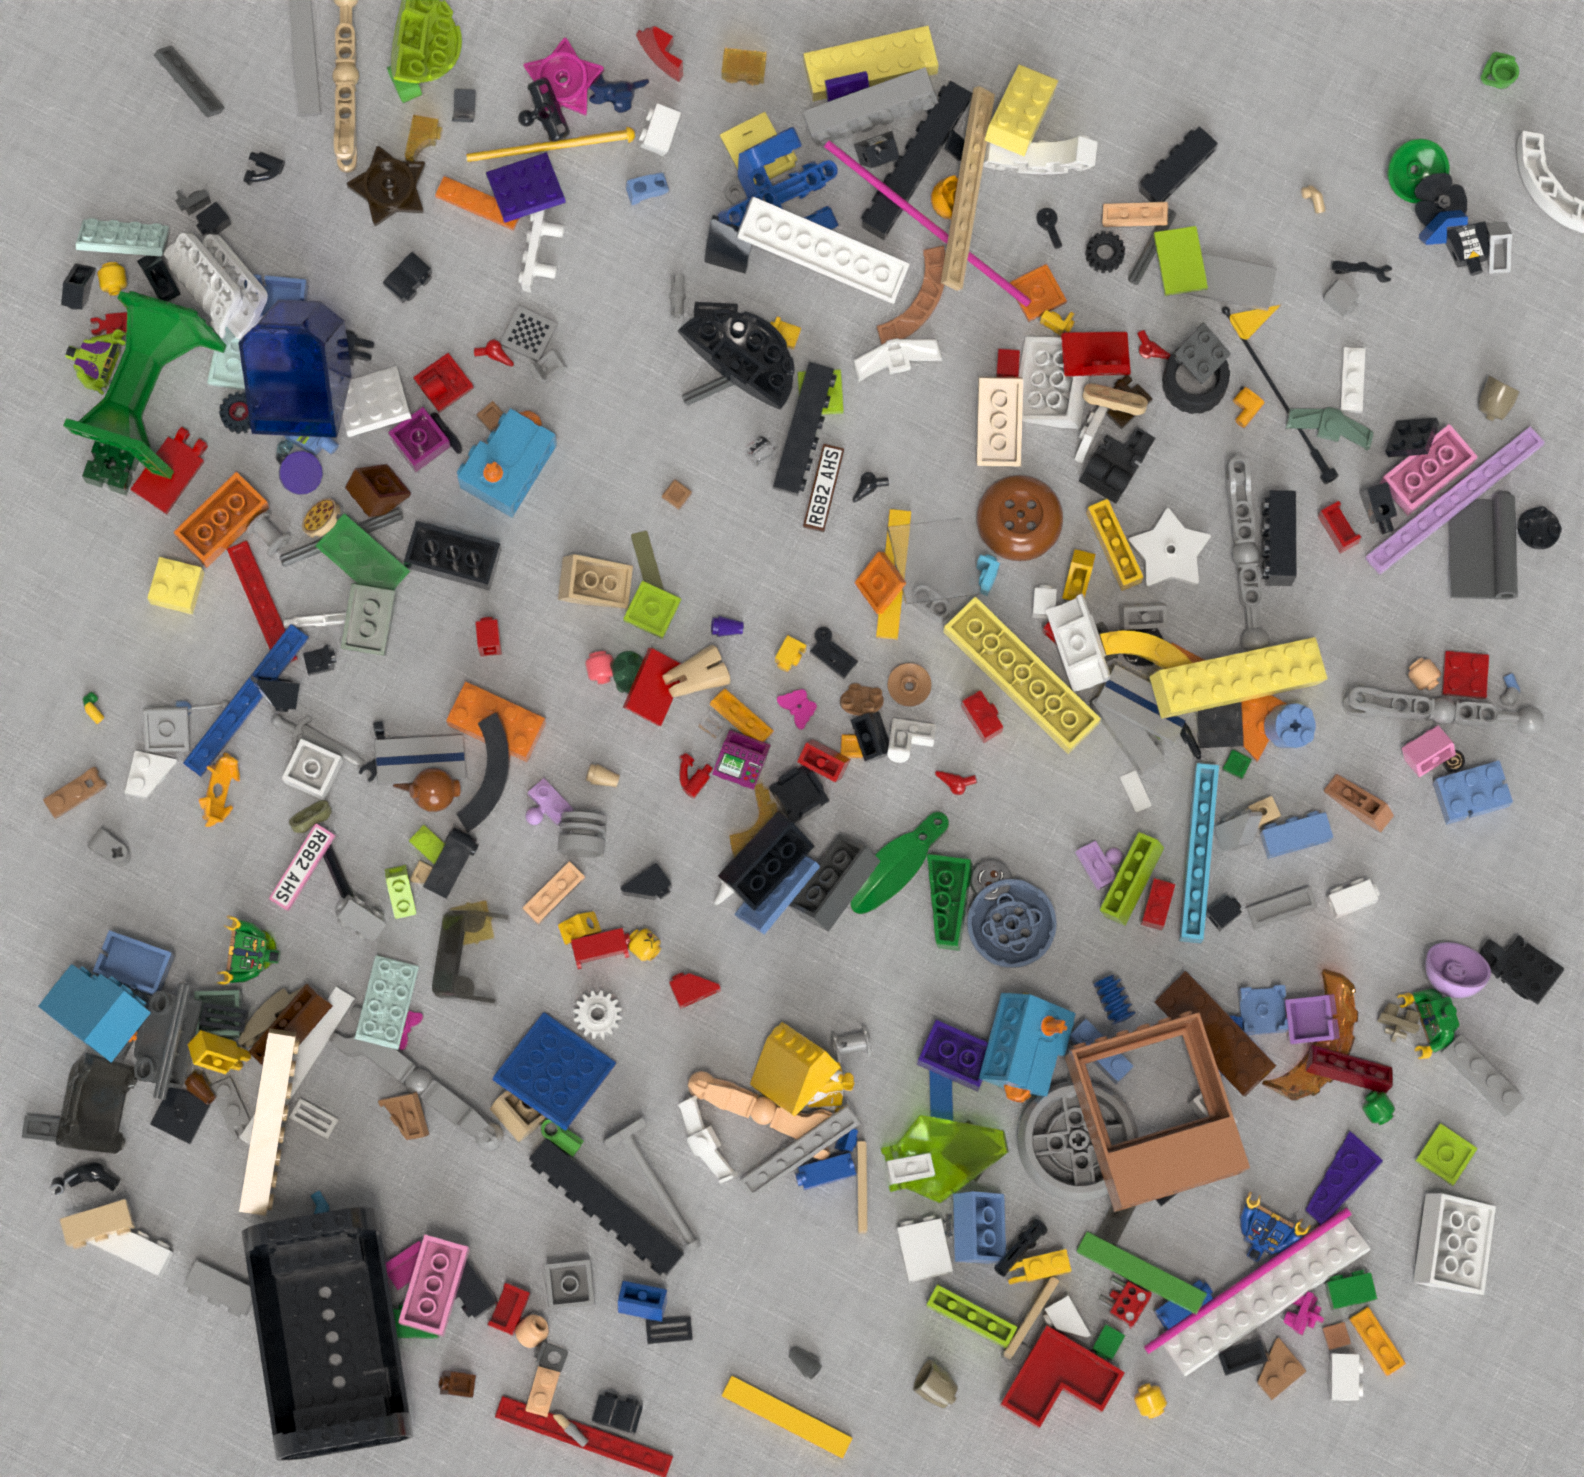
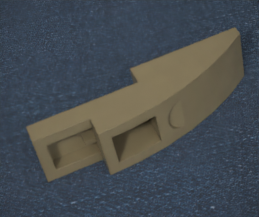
(265, 1017)

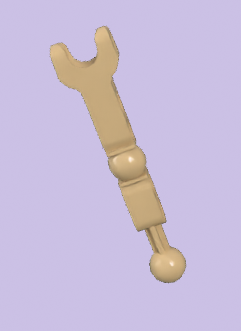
(345, 78)

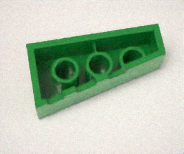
(949, 897)

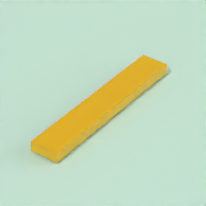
(889, 621)
(787, 1417)

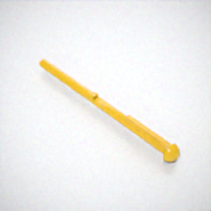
(628, 134)

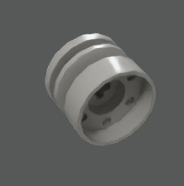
(582, 831)

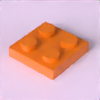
(1042, 290)
(880, 582)

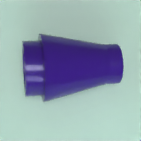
(725, 626)

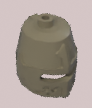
(1497, 399)
(935, 1385)

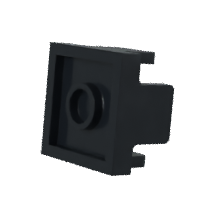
(799, 793)

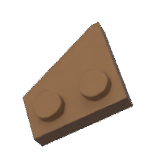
(1280, 1371)

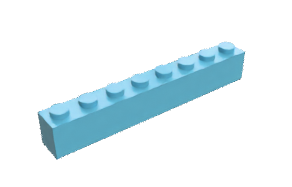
(1199, 853)

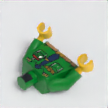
(247, 952)
(1437, 1018)

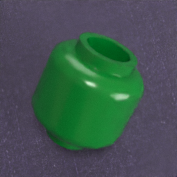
(1378, 1107)

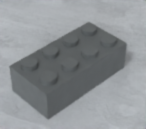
(835, 883)

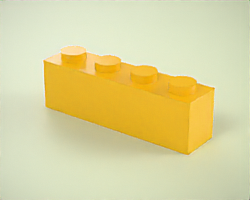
(1114, 545)

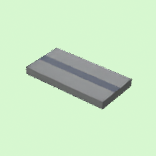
(1135, 701)
(403, 759)

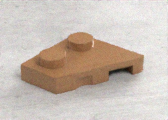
(406, 1114)

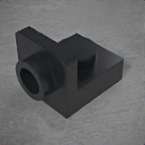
(319, 660)

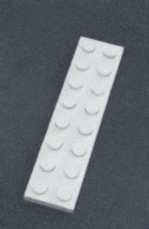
(822, 250)

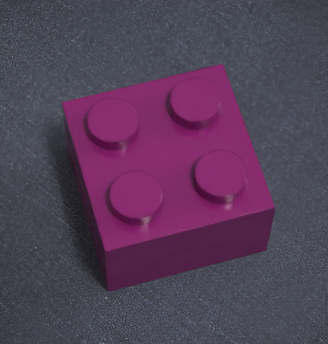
(419, 439)

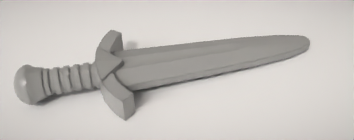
(306, 733)

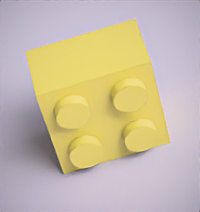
(175, 585)

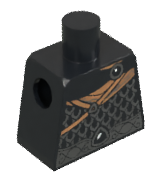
(1380, 497)

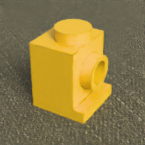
(789, 653)

